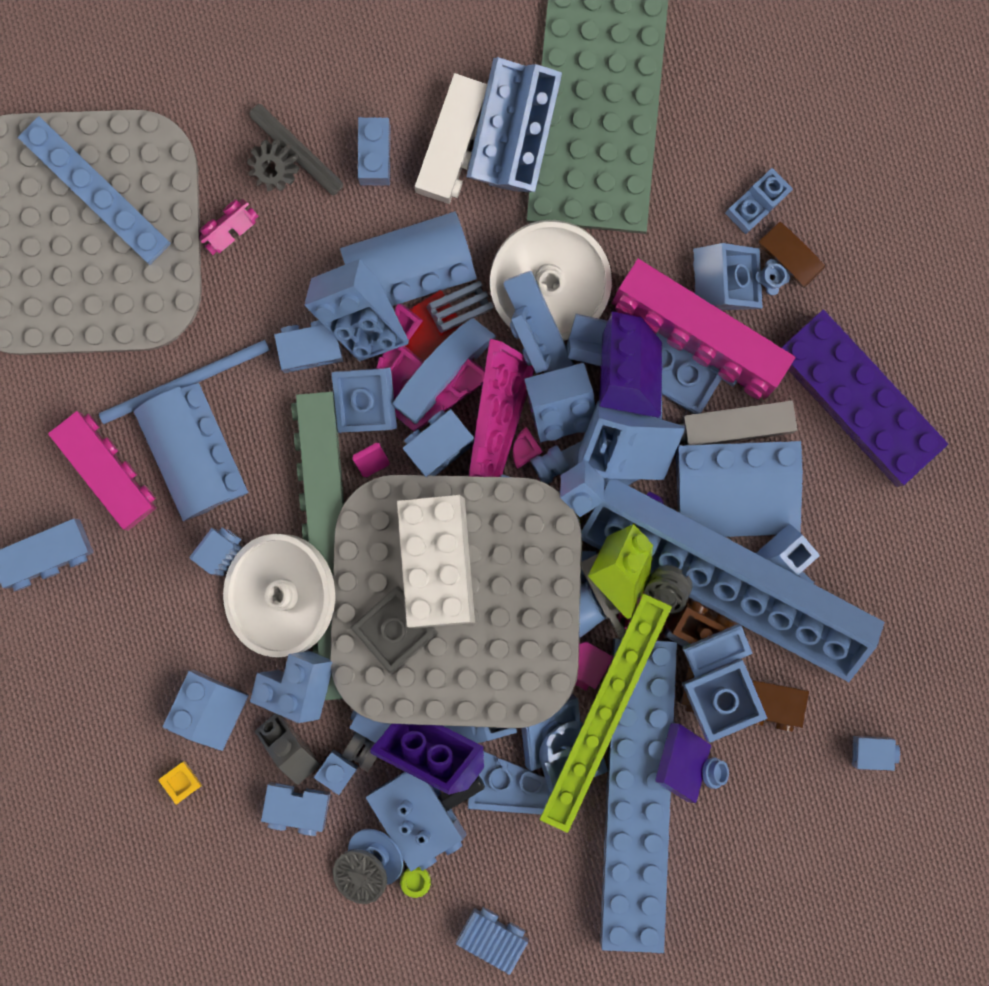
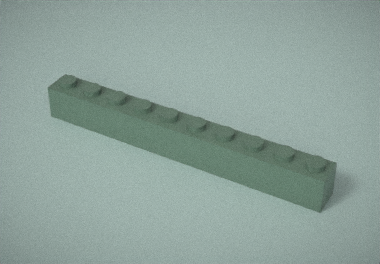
(322, 486)

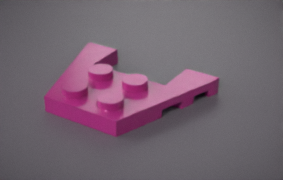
(406, 363)

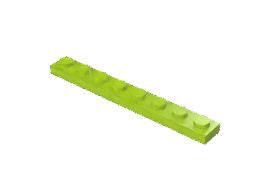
(605, 712)

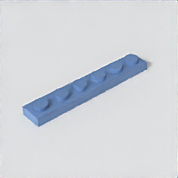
(94, 190)

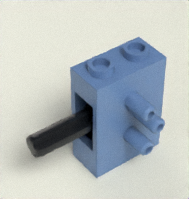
(420, 817)

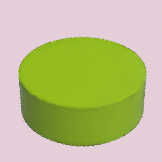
(415, 882)

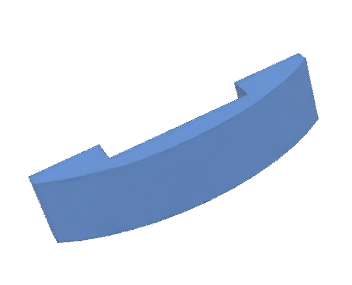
(441, 368)

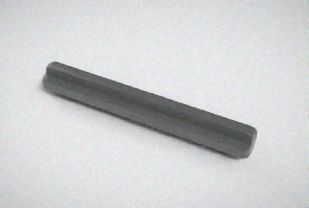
(306, 158)

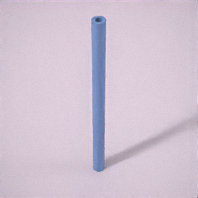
(186, 380)

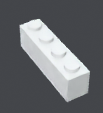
(452, 140)

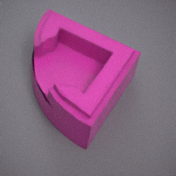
(525, 448)

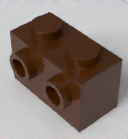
(696, 624)

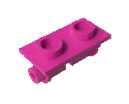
(217, 231)

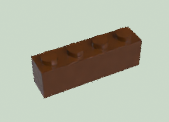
(781, 703)

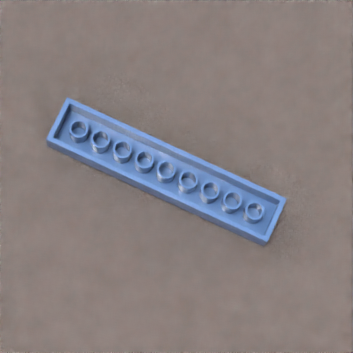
(743, 583)
(638, 812)

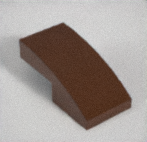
(792, 254)

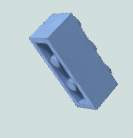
(44, 554)

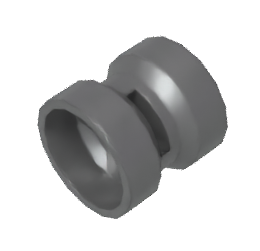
(365, 759)

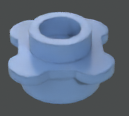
(780, 276)

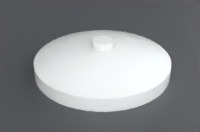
(566, 266)
(279, 595)

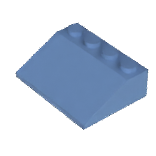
(741, 486)

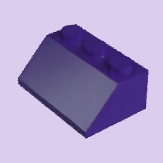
(631, 366)
(432, 755)

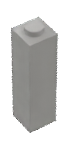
(739, 424)

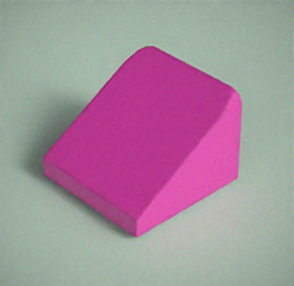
(371, 460)

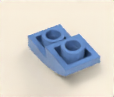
(759, 201)

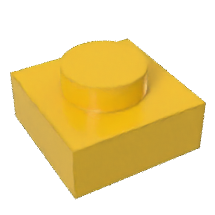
(180, 782)

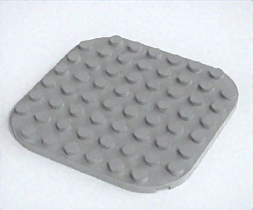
(65, 270)
(526, 589)

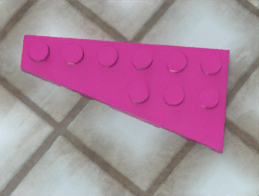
(499, 409)

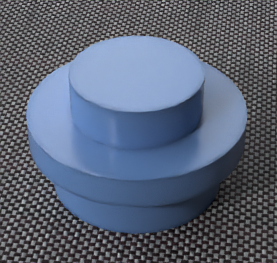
(715, 773)

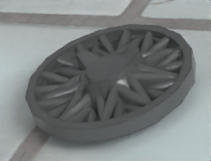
(359, 876)

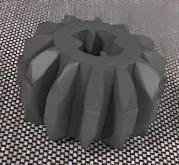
(262, 160)

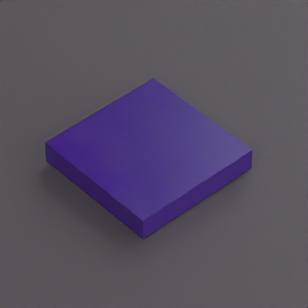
(683, 763)

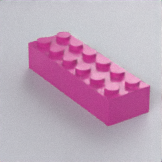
(703, 330)

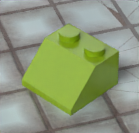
(623, 568)

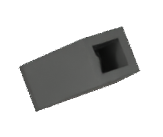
(287, 748)

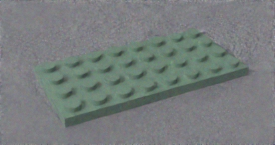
(604, 113)

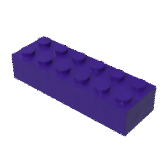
(862, 400)

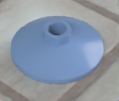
(382, 848)

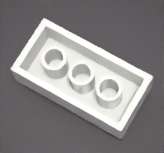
(435, 561)

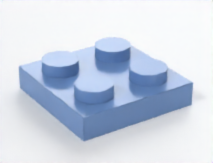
(364, 400)

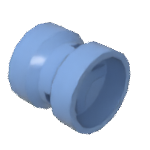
(550, 465)

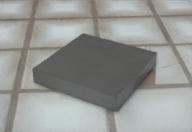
(387, 634)

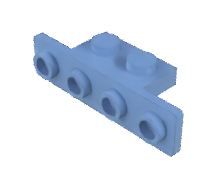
(535, 325)

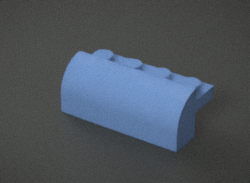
(514, 125)
(416, 258)
(190, 450)

